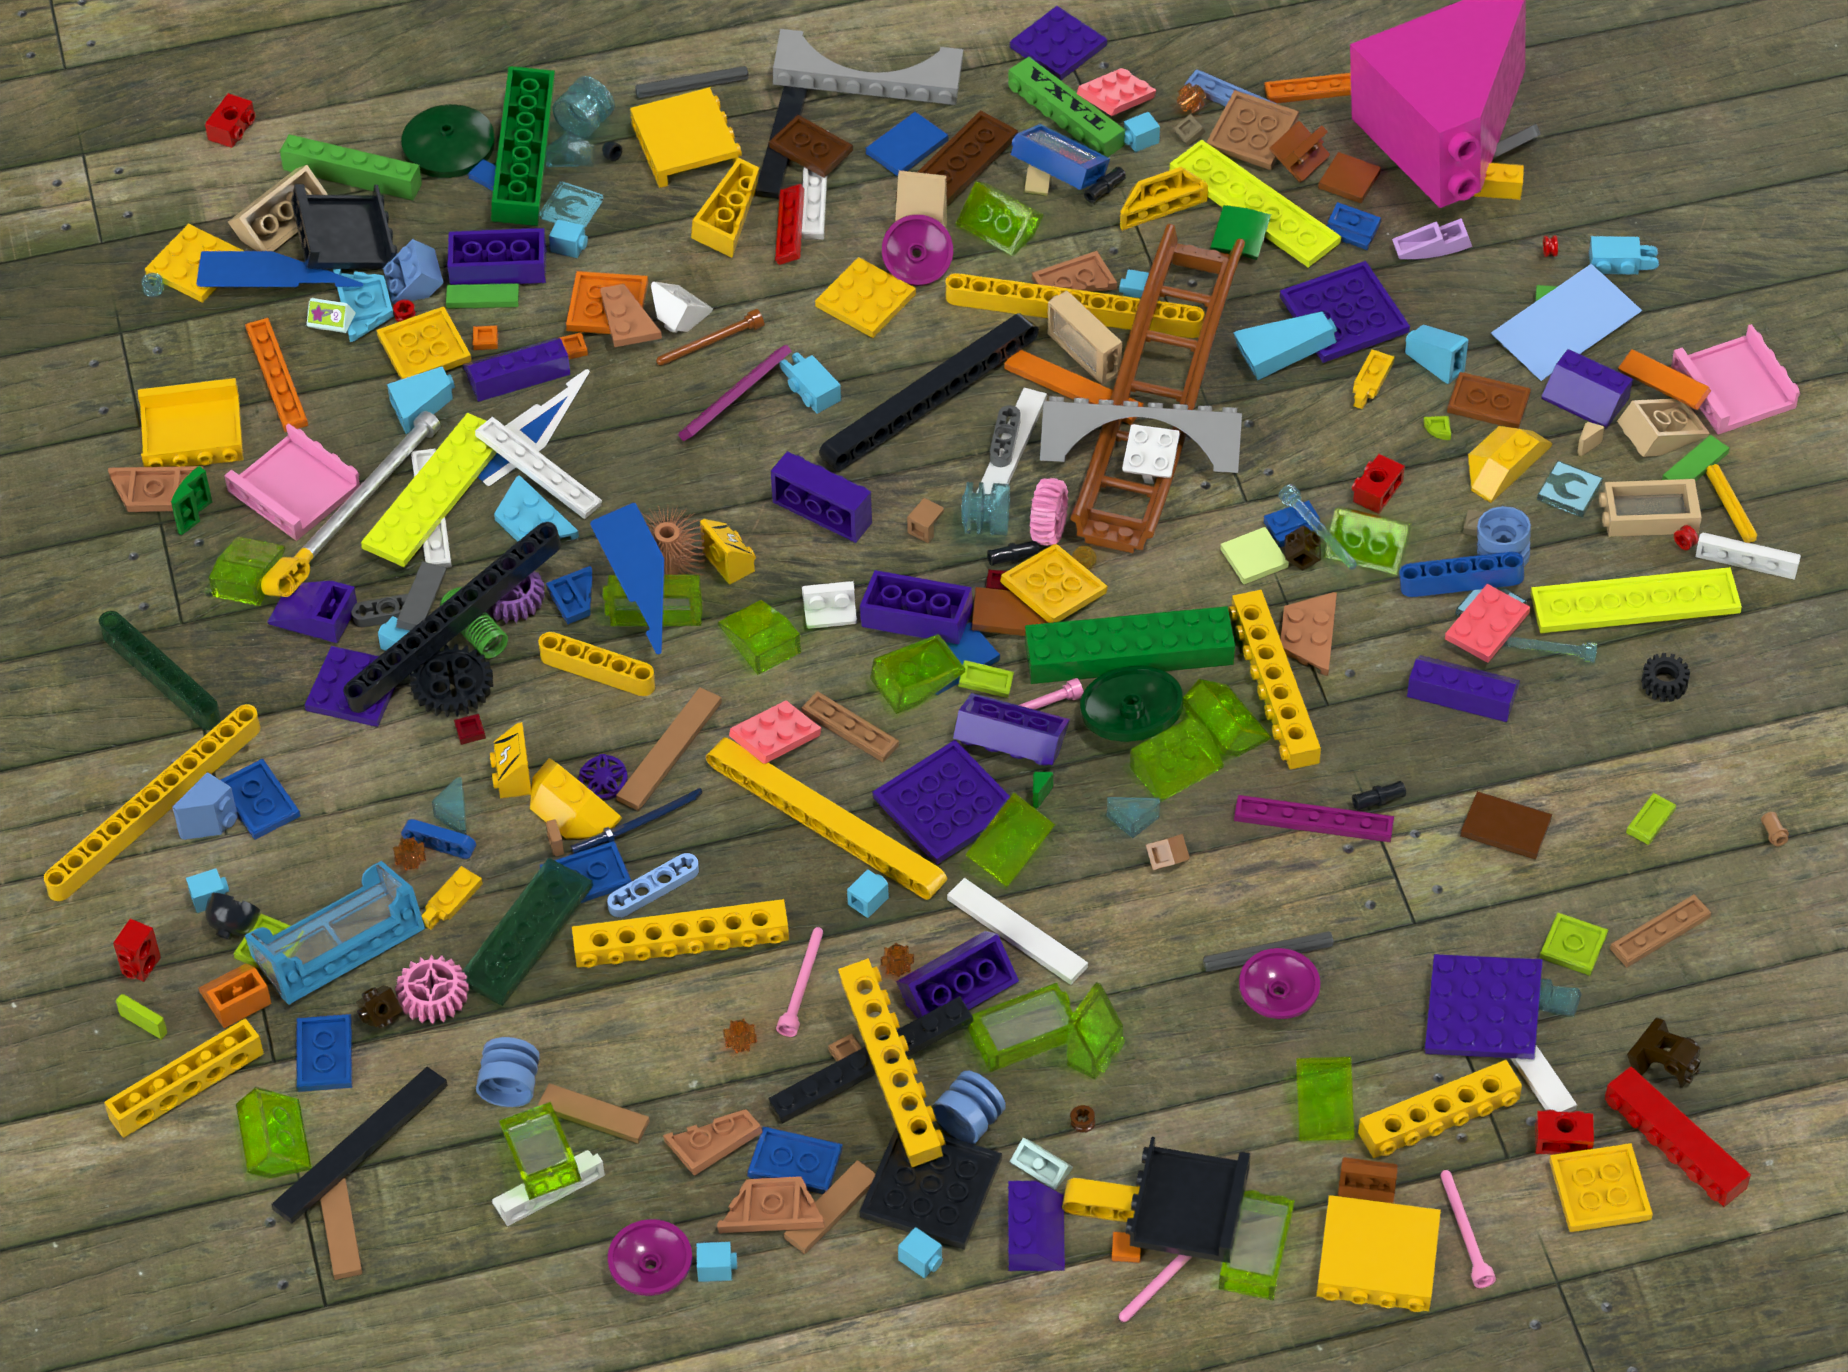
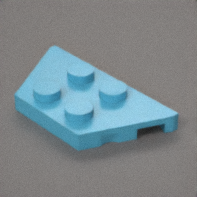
(369, 302)
(525, 509)

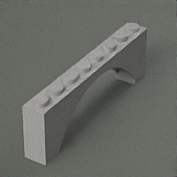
(930, 81)
(1069, 422)

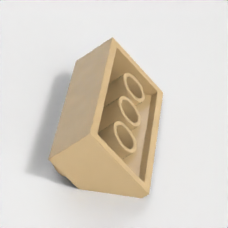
(270, 217)

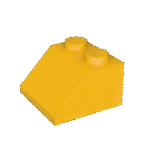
(1502, 181)

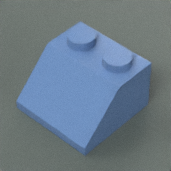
(205, 809)

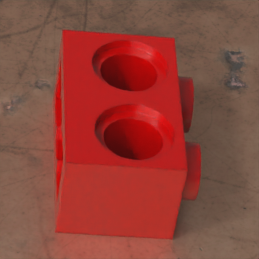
(137, 950)

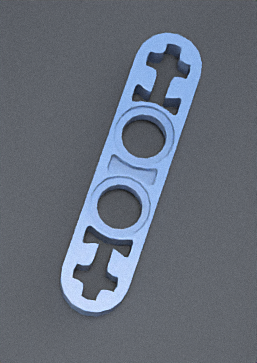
(650, 882)

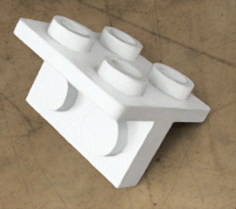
(1151, 452)
(829, 604)

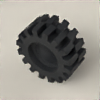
(1669, 666)

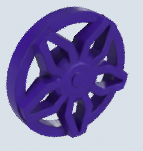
(603, 776)

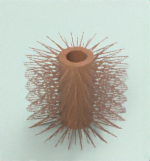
(671, 541)

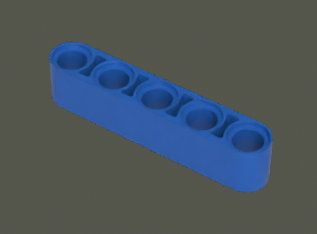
(1461, 574)

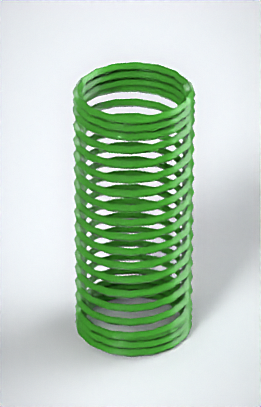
(486, 639)

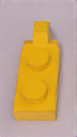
(1371, 377)
(451, 897)

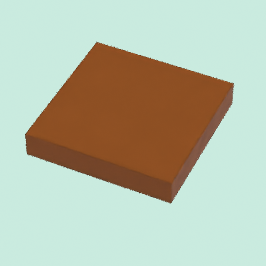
(1349, 177)

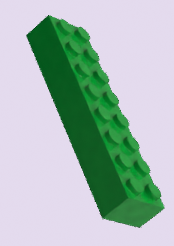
(522, 146)
(1152, 640)

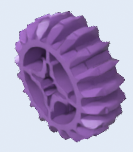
(516, 603)

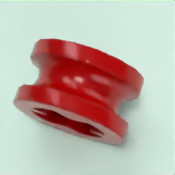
(1550, 246)
(402, 305)
(1686, 537)

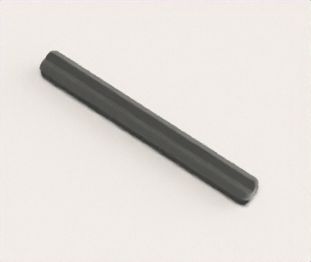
(691, 82)
(1241, 956)

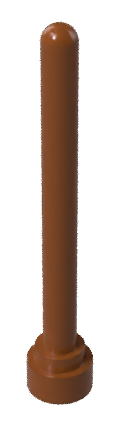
(752, 320)

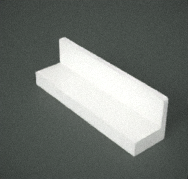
(1747, 555)
(516, 1205)

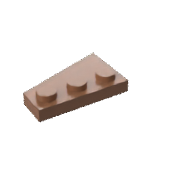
(1080, 273)
(626, 317)
(708, 1144)

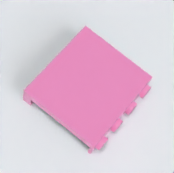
(1743, 381)
(295, 484)

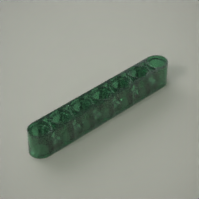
(159, 670)

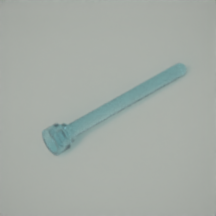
(1291, 497)
(1585, 651)

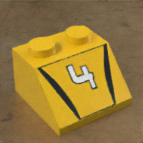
(726, 551)
(511, 763)

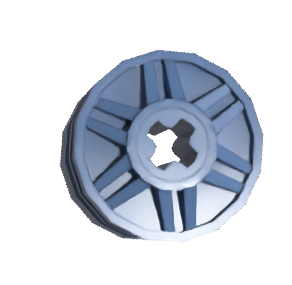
(1503, 531)
(507, 1072)
(968, 1107)

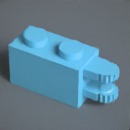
(1621, 255)
(812, 382)

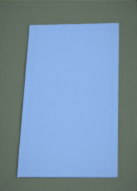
(1564, 319)

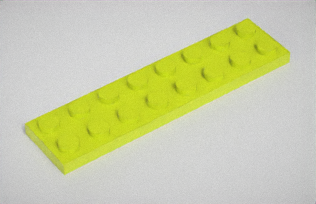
(1234, 186)
(430, 494)
(1635, 600)

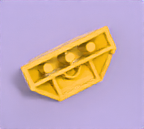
(1162, 196)
(1503, 459)
(572, 804)

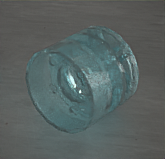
(583, 107)
(986, 508)

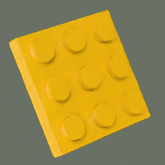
(180, 261)
(865, 297)
(424, 344)
(1053, 584)
(1600, 1187)

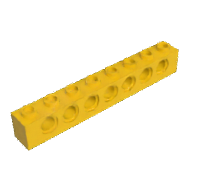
(1275, 680)
(669, 927)
(918, 1147)

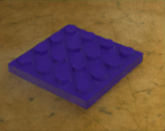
(1355, 304)
(942, 801)
(1484, 1006)

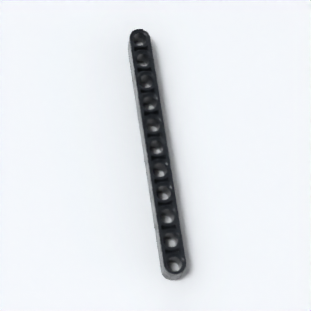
(928, 392)
(484, 589)

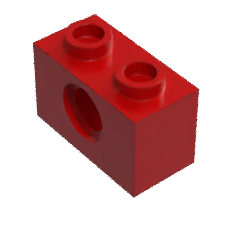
(230, 120)
(1378, 483)
(1553, 1141)

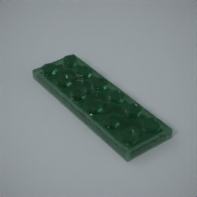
(526, 931)

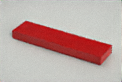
(789, 224)

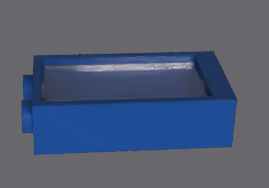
(1059, 156)

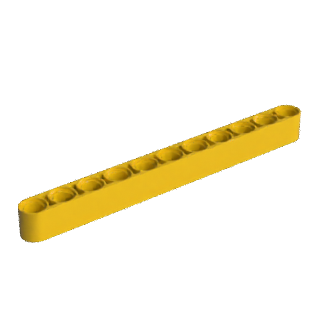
(1033, 301)
(151, 803)
(827, 819)

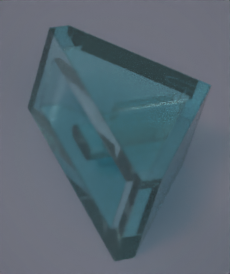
(570, 152)
(450, 806)
(1133, 814)

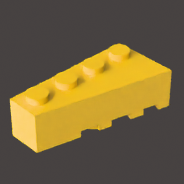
(725, 211)

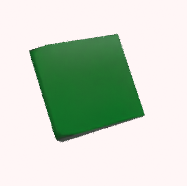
(1041, 787)

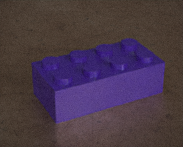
(497, 256)
(821, 496)
(916, 606)

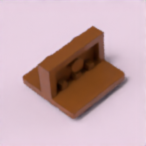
(1301, 150)
(1367, 1180)

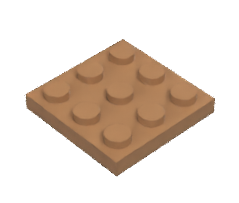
(1250, 128)

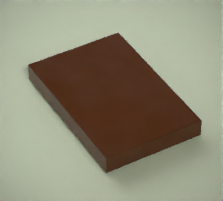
(810, 146)
(1506, 825)

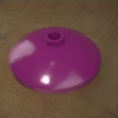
(919, 234)
(1280, 972)
(649, 1244)

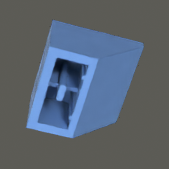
(413, 273)

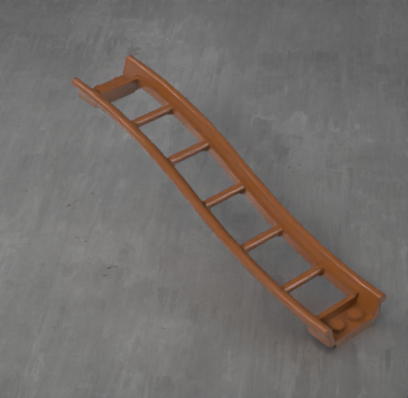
(1122, 531)

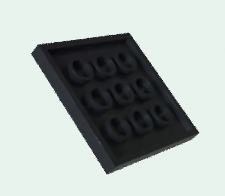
(936, 1196)

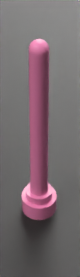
(1072, 690)
(788, 1023)
(1481, 1273)
(1145, 1295)

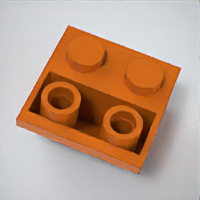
(236, 994)

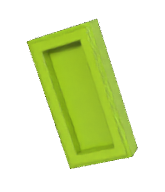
(986, 679)
(1651, 818)
(141, 1016)

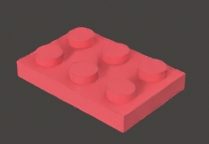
(1116, 91)
(1487, 623)
(775, 732)

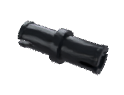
(1104, 184)
(1012, 552)
(1378, 795)

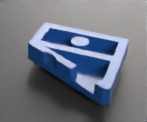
(573, 594)

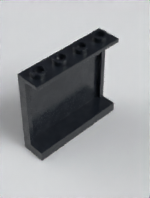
(343, 230)
(1188, 1203)

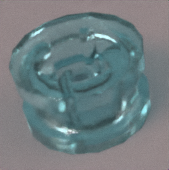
(148, 289)

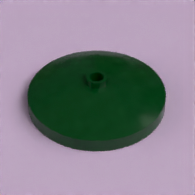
(448, 140)
(1131, 703)

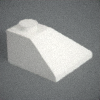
(678, 307)

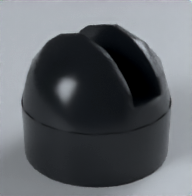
(612, 150)

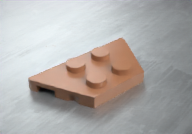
(148, 487)
(1309, 631)
(772, 1206)

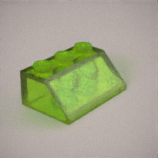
(999, 218)
(1370, 539)
(1225, 717)
(1176, 758)
(272, 1134)

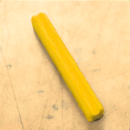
(1731, 503)

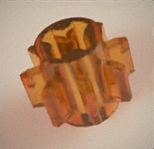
(1191, 97)
(409, 853)
(897, 959)
(740, 1035)

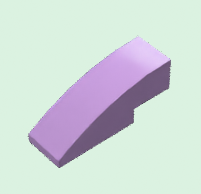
(1433, 241)

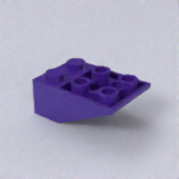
(316, 610)

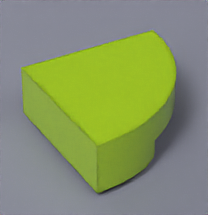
(1438, 426)

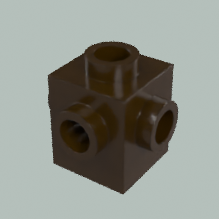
(1303, 547)
(378, 1006)

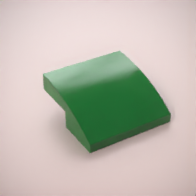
(1240, 224)
(190, 499)

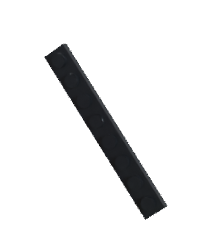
(858, 1065)

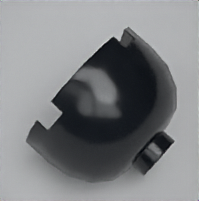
(230, 916)

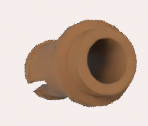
(1777, 834)

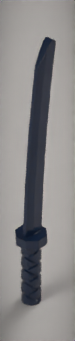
(609, 834)

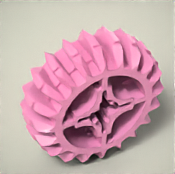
(1049, 511)
(447, 994)

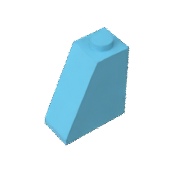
(1438, 351)
(420, 393)

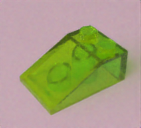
(241, 569)
(762, 636)
(915, 672)
(1010, 839)
(1094, 1034)
(1325, 1098)

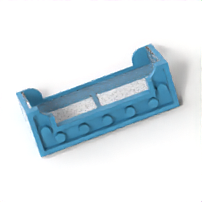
(338, 935)

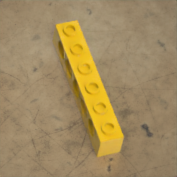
(184, 1078)
(1448, 1097)

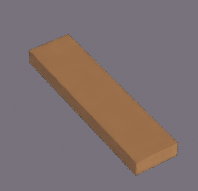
(850, 726)
(1660, 930)
(595, 1113)
(834, 1205)
(341, 1232)

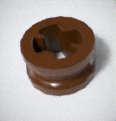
(1084, 1110)

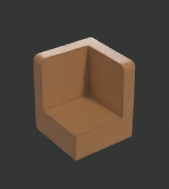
(922, 519)
(1167, 851)

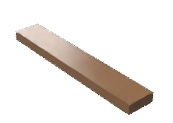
(669, 749)

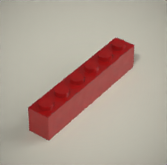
(1677, 1137)

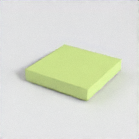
(1254, 555)

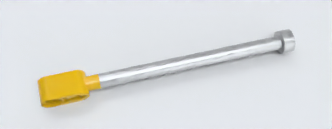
(292, 571)

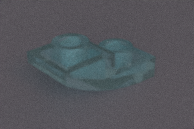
(1558, 999)

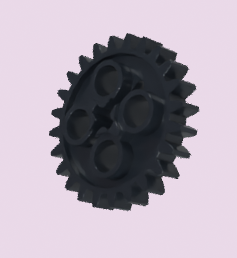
(471, 676)

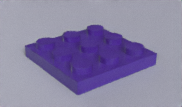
(1058, 42)
(327, 692)

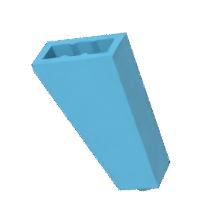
(1284, 342)

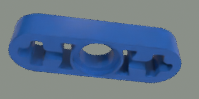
(439, 838)

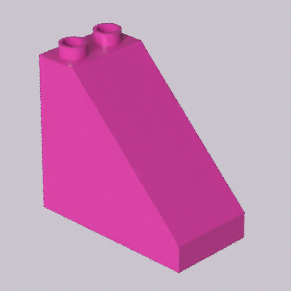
(1441, 92)

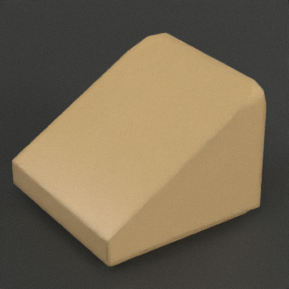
(1037, 181)
(1590, 438)

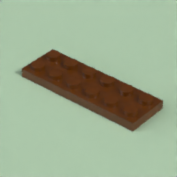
(970, 152)

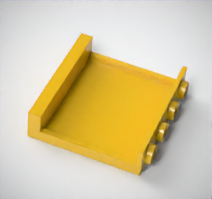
(683, 133)
(191, 424)
(1378, 1253)

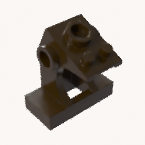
(1679, 1061)

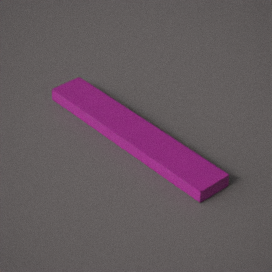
(734, 392)
(1314, 818)

